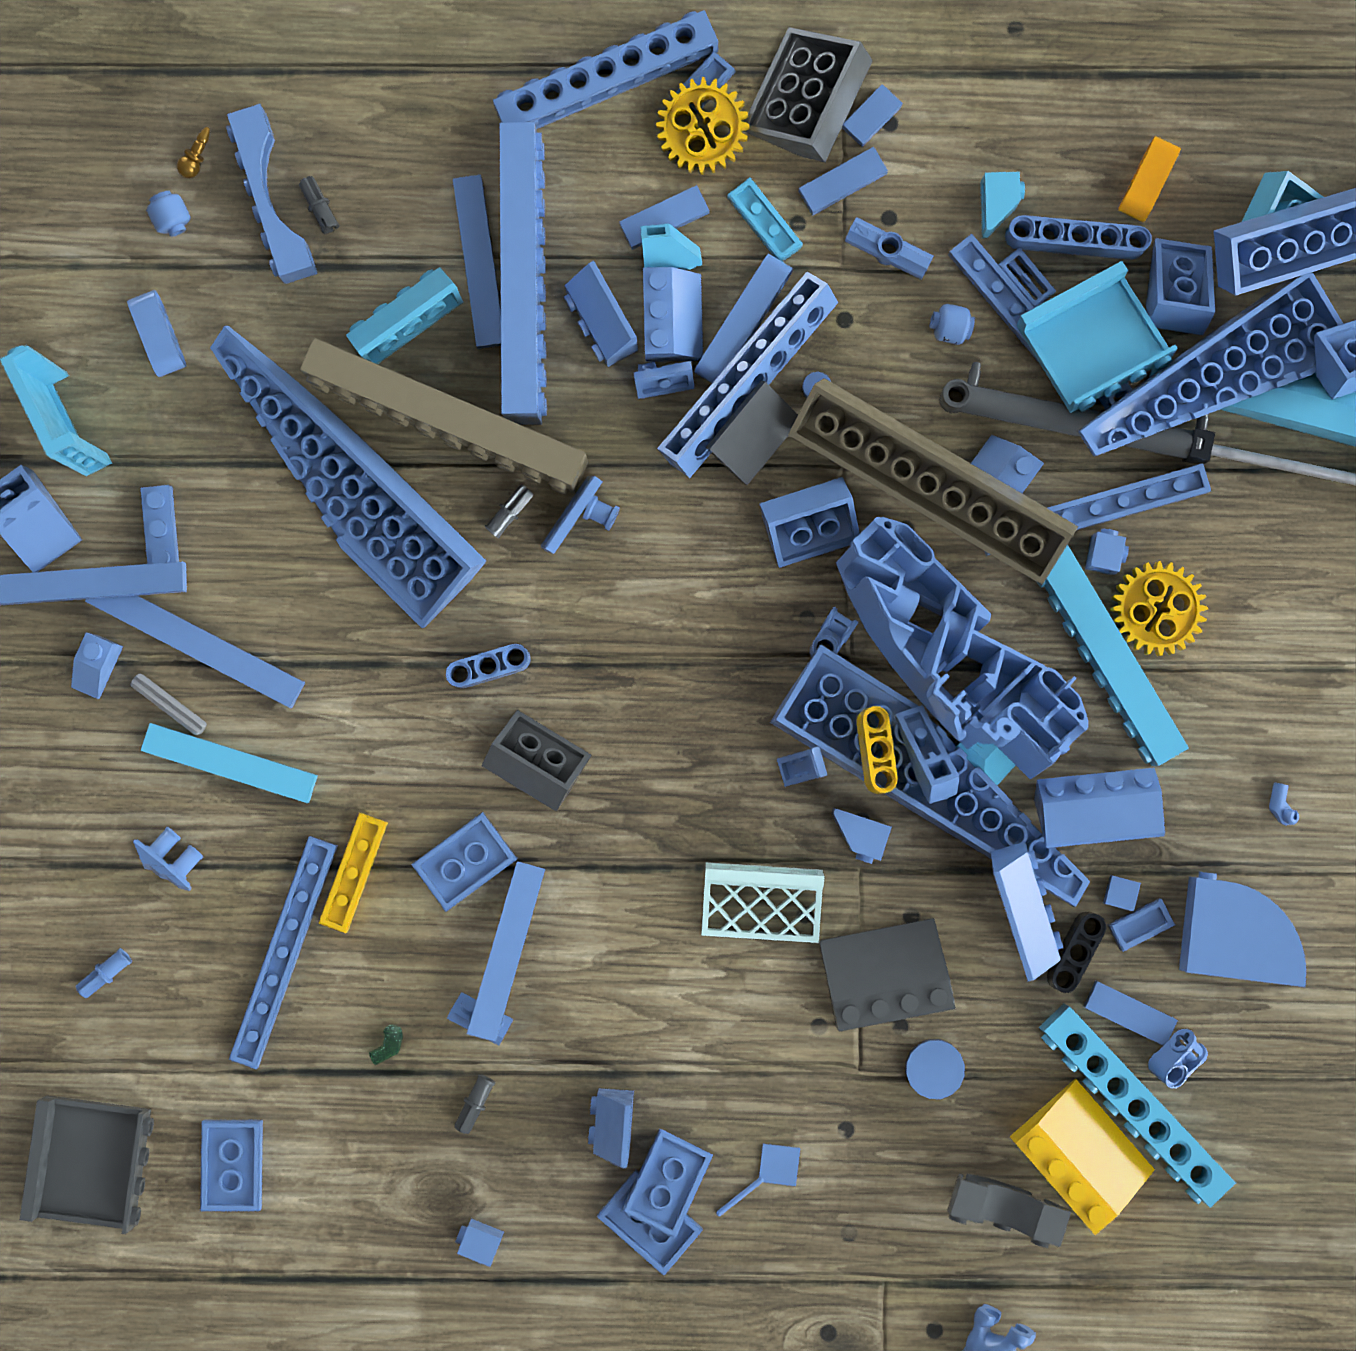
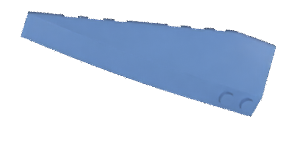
(1239, 360)

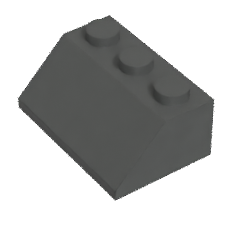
(536, 760)

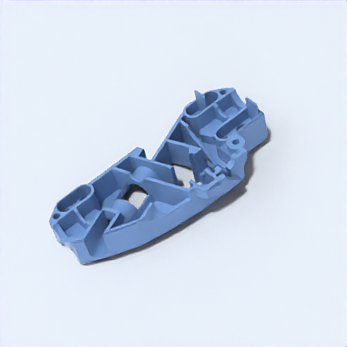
(1012, 702)

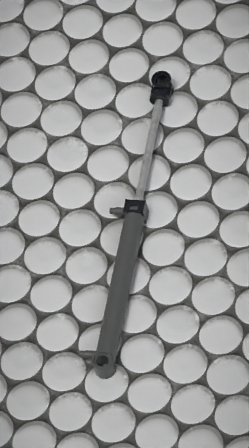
(1192, 446)

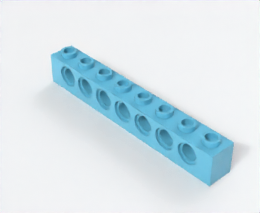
(1213, 1179)

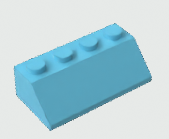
(405, 316)

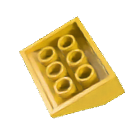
(1083, 1156)

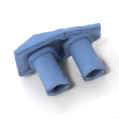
(153, 859)

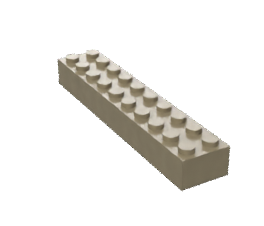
(444, 416)
(932, 480)

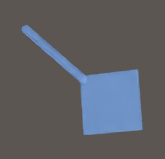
(777, 1166)

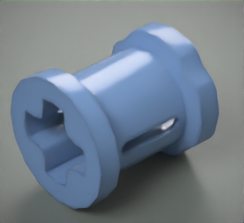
(601, 512)

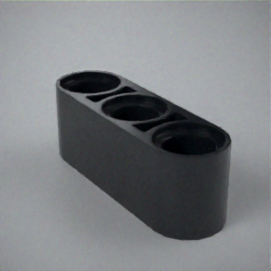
(1089, 945)

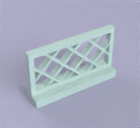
(769, 878)

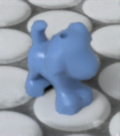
(984, 1340)

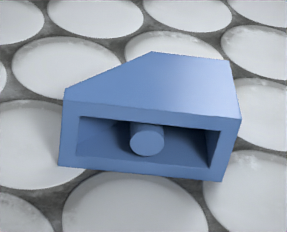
(94, 664)
(862, 835)

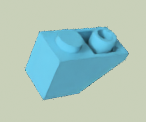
(668, 248)

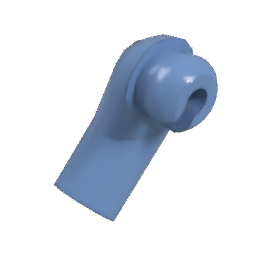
(1279, 806)

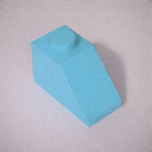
(999, 198)

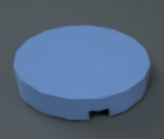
(935, 1069)

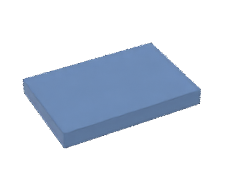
(464, 861)
(231, 1165)
(667, 1183)
(650, 1243)

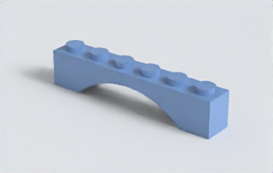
(254, 140)

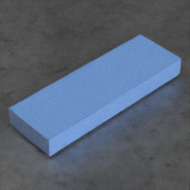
(843, 181)
(674, 211)
(571, 514)
(1130, 1013)

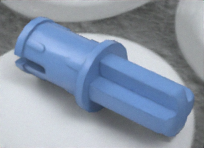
(103, 973)

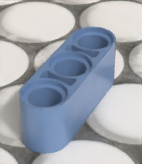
(156, 333)
(474, 663)

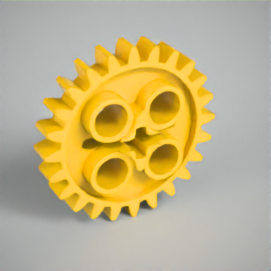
(724, 114)
(1180, 622)

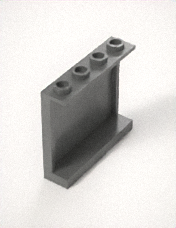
(86, 1162)

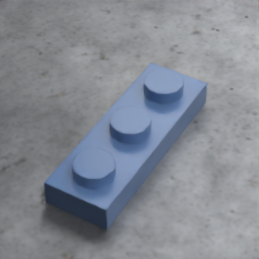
(159, 524)

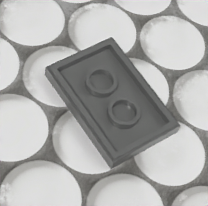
(753, 432)

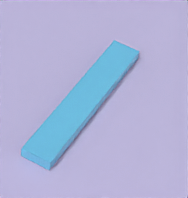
(229, 763)

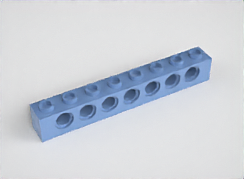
(622, 79)
(758, 360)

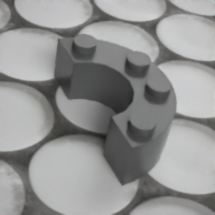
(1008, 1207)

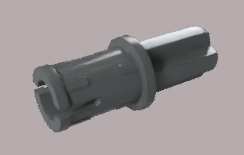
(318, 205)
(509, 511)
(474, 1104)

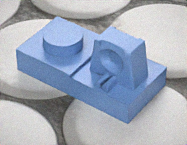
(659, 381)

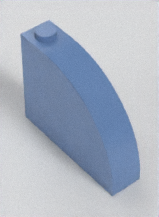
(1238, 934)

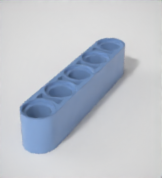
(1090, 231)
(744, 317)

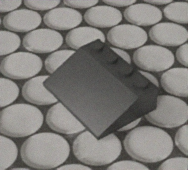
(808, 92)
(886, 975)

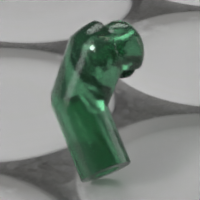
(391, 1045)

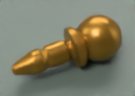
(189, 164)

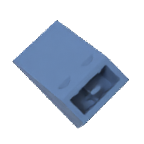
(33, 520)

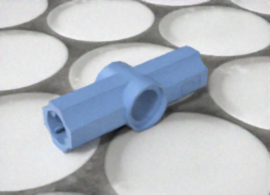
(906, 258)

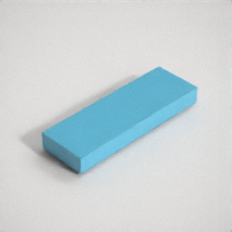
(764, 220)

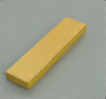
(353, 872)

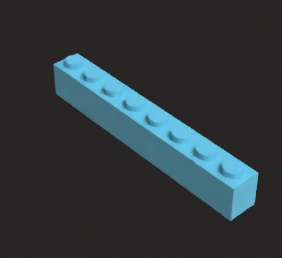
(1112, 662)

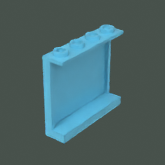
(1094, 339)
(33, 382)

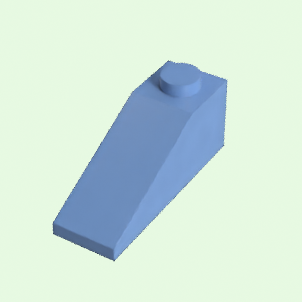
(927, 755)

